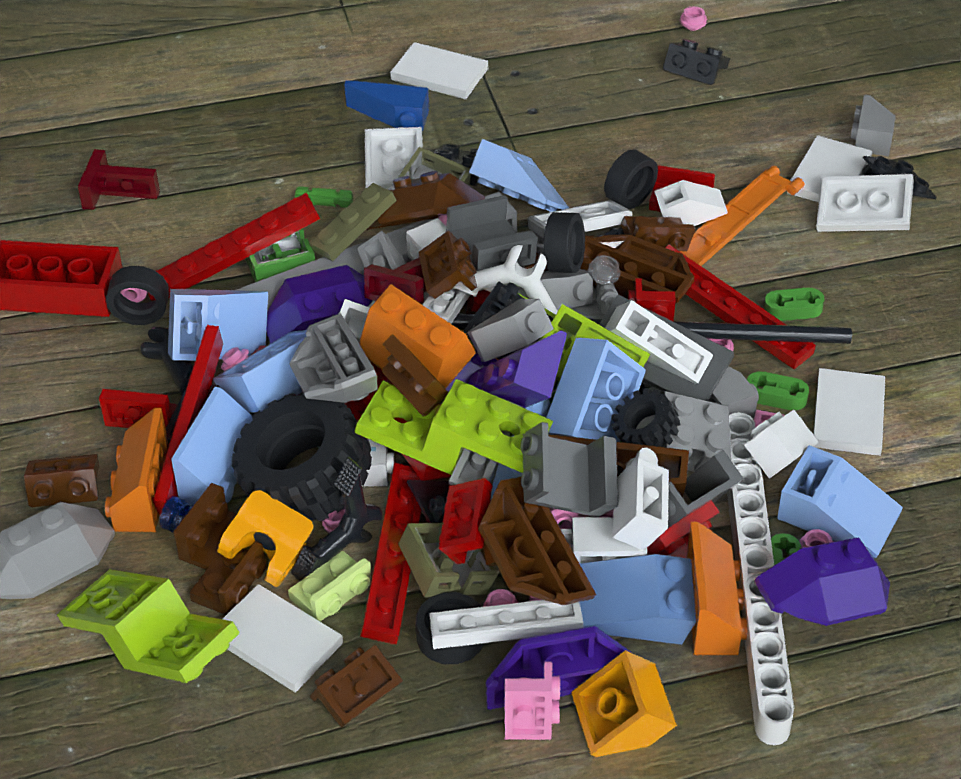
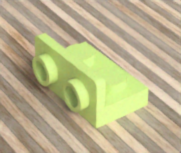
(331, 586)

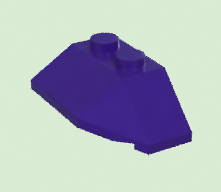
(313, 298)
(827, 583)
(573, 655)

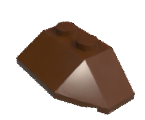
(425, 198)
(657, 266)
(532, 548)

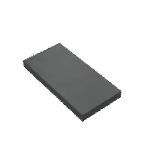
(675, 384)

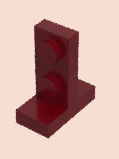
(115, 181)
(406, 278)

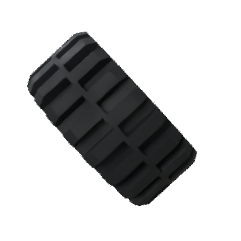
(285, 432)

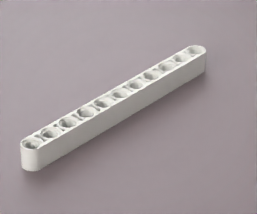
(765, 634)

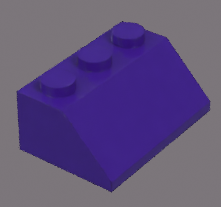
(525, 374)

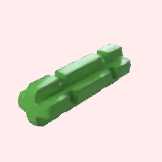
(326, 197)

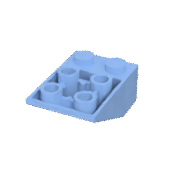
(515, 176)
(237, 313)
(837, 499)

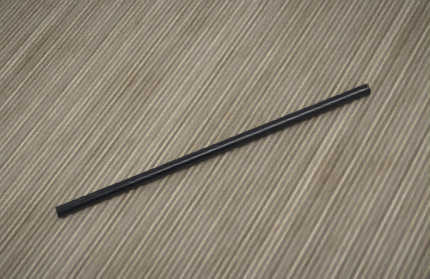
(743, 331)

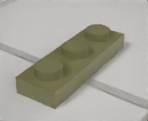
(352, 221)

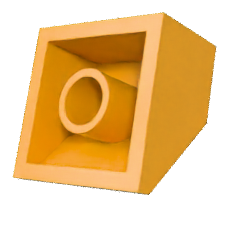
(623, 706)

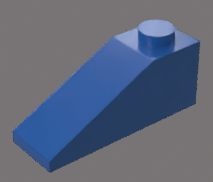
(389, 103)

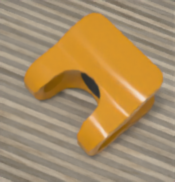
(274, 526)

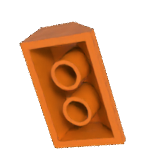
(428, 336)
(137, 475)
(716, 597)

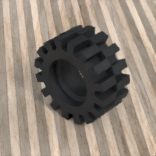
(640, 408)

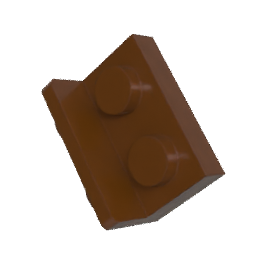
(660, 230)
(446, 264)
(412, 377)
(62, 480)
(203, 527)
(229, 579)
(357, 685)

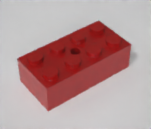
(56, 277)

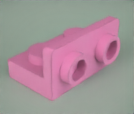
(532, 706)

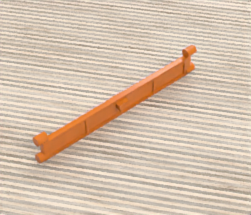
(741, 211)

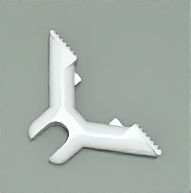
(512, 272)

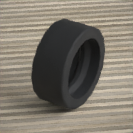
(631, 179)
(564, 242)
(131, 311)
(438, 603)

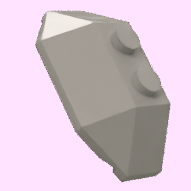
(332, 363)
(51, 549)

